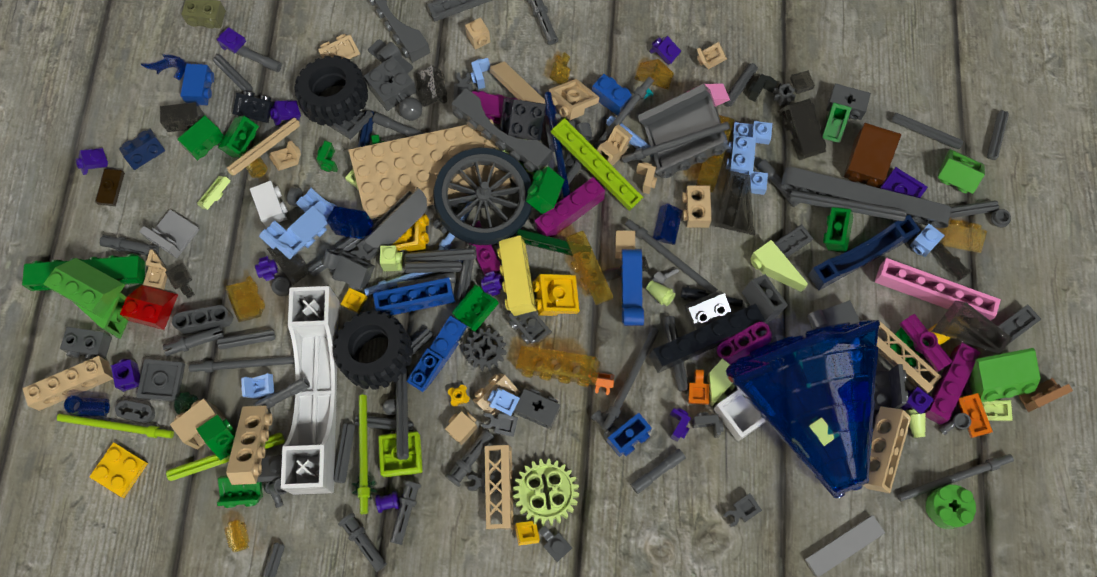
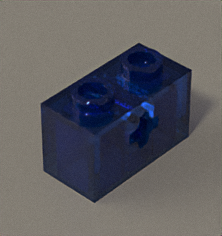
(350, 222)

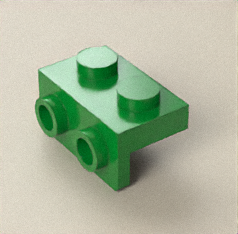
(475, 308)
(236, 495)

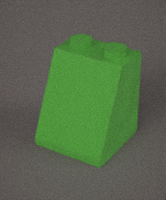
(111, 321)

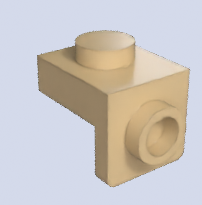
(711, 56)
(286, 157)
(649, 171)

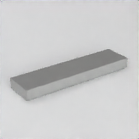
(844, 546)

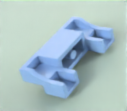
(743, 152)
(304, 229)

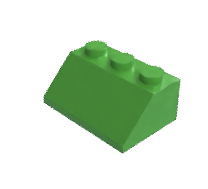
(84, 286)
(1005, 375)

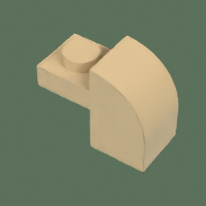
(616, 145)

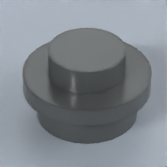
(1000, 218)

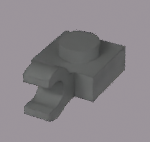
(556, 545)

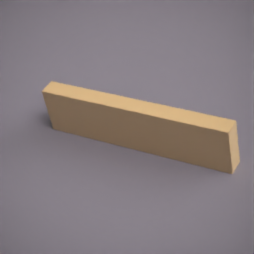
(515, 83)

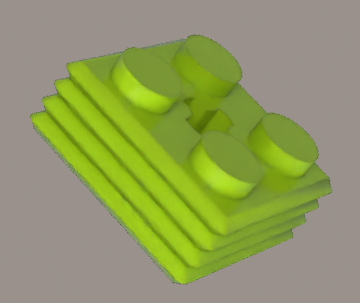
(389, 462)

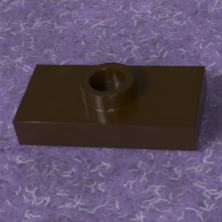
(109, 187)

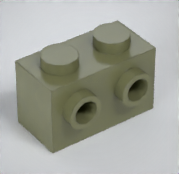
(204, 13)

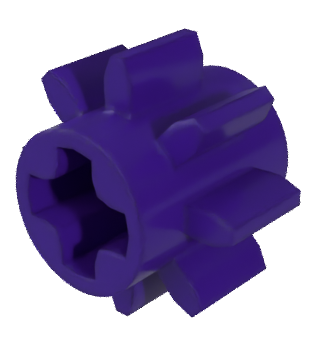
(266, 268)
(492, 283)

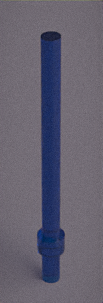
(550, 112)

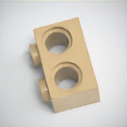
(700, 206)

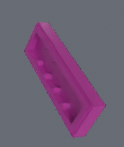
(486, 256)

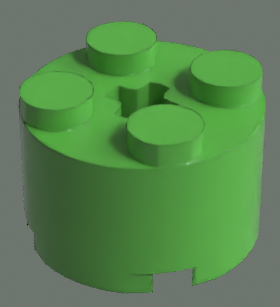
(962, 508)

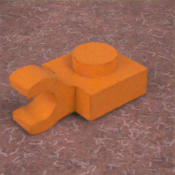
(698, 392)

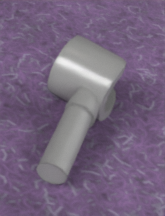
(660, 278)

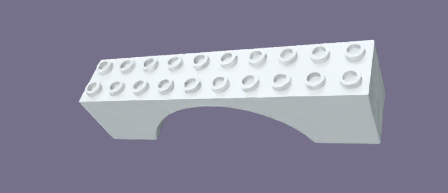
(310, 447)

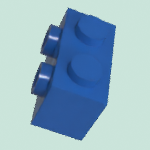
(197, 84)
(611, 94)
(629, 434)

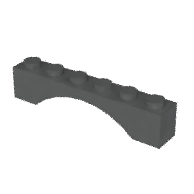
(411, 40)
(529, 152)

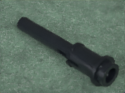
(695, 294)

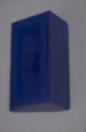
(667, 224)

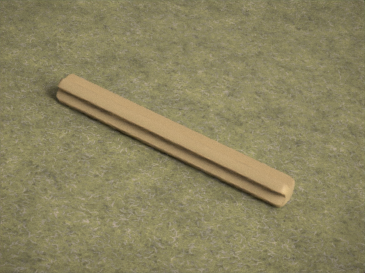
(263, 146)

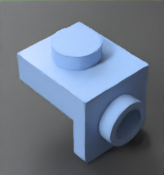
(478, 67)
(926, 240)
(257, 386)
(503, 400)

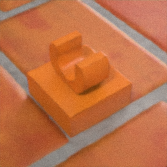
(604, 380)

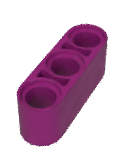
(749, 334)

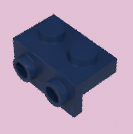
(141, 149)

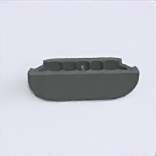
(397, 219)

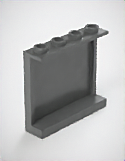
(681, 117)

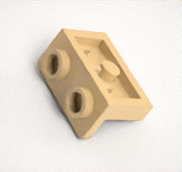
(342, 47)
(482, 395)

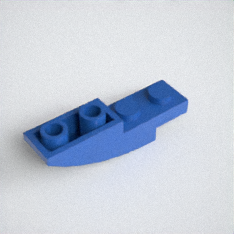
(437, 355)

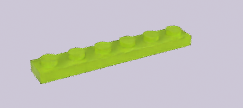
(596, 164)

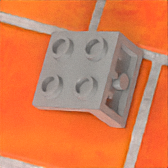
(171, 233)

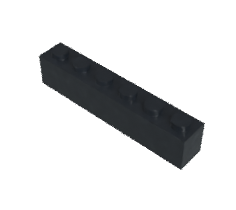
(704, 338)

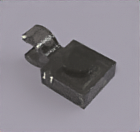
(179, 278)

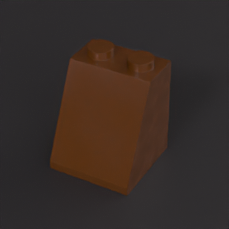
(871, 155)

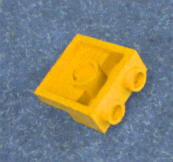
(415, 237)
(556, 294)

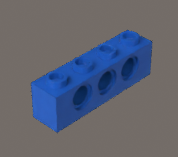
(414, 297)

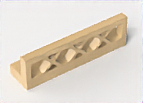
(893, 358)
(507, 487)

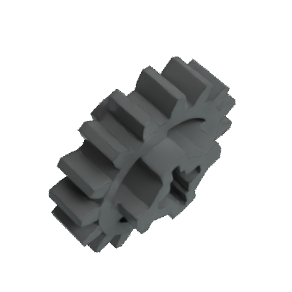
(493, 350)

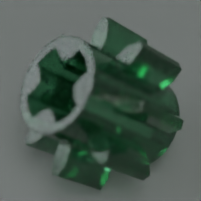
(184, 402)
(370, 484)

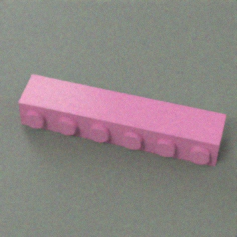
(933, 288)

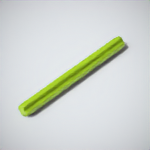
(213, 460)

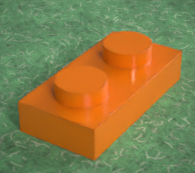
(973, 407)

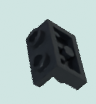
(253, 107)

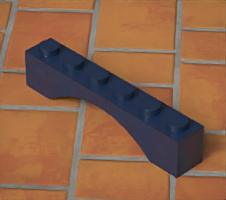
(848, 262)

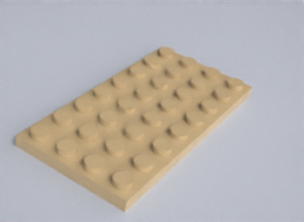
(398, 166)

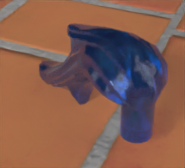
(167, 62)

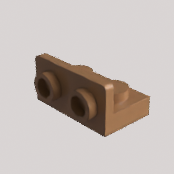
(1044, 394)

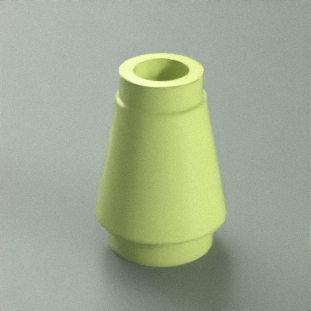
(661, 293)
(917, 423)

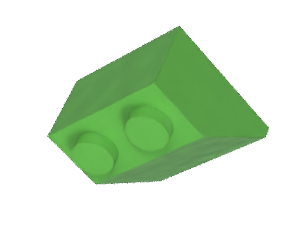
(961, 172)

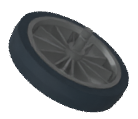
(482, 196)

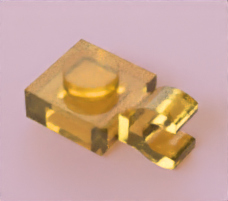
(559, 70)

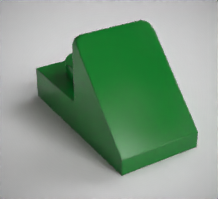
(836, 122)

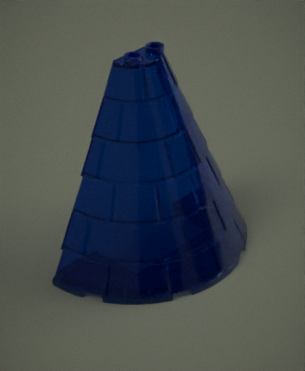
(813, 378)

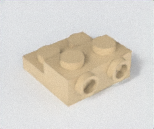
(573, 98)

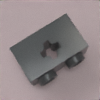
(850, 97)
(526, 409)

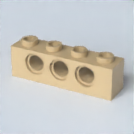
(68, 383)
(893, 442)
(249, 445)

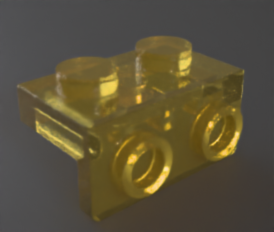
(964, 237)
(245, 300)

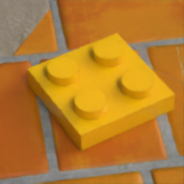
(118, 470)

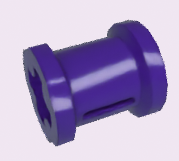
(387, 502)

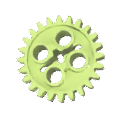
(527, 494)

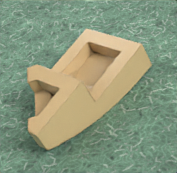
(156, 271)

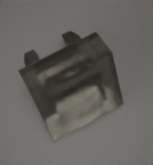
(802, 82)

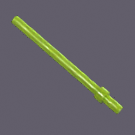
(151, 431)
(364, 490)

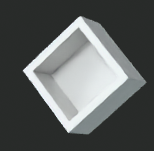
(738, 415)

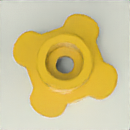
(455, 401)

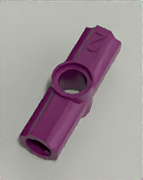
(933, 352)

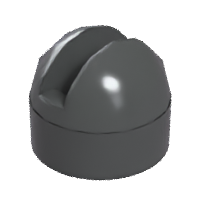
(390, 406)

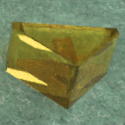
(657, 71)

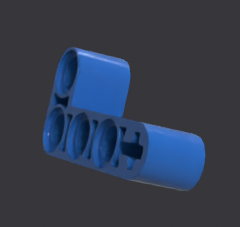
(632, 288)

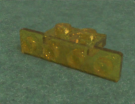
(588, 268)

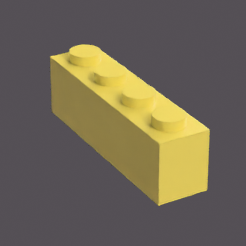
(516, 276)

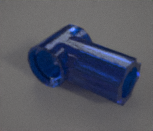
(87, 406)

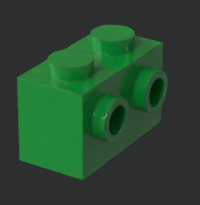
(238, 136)
(201, 138)
(544, 190)
(838, 230)
(218, 436)

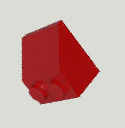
(149, 307)

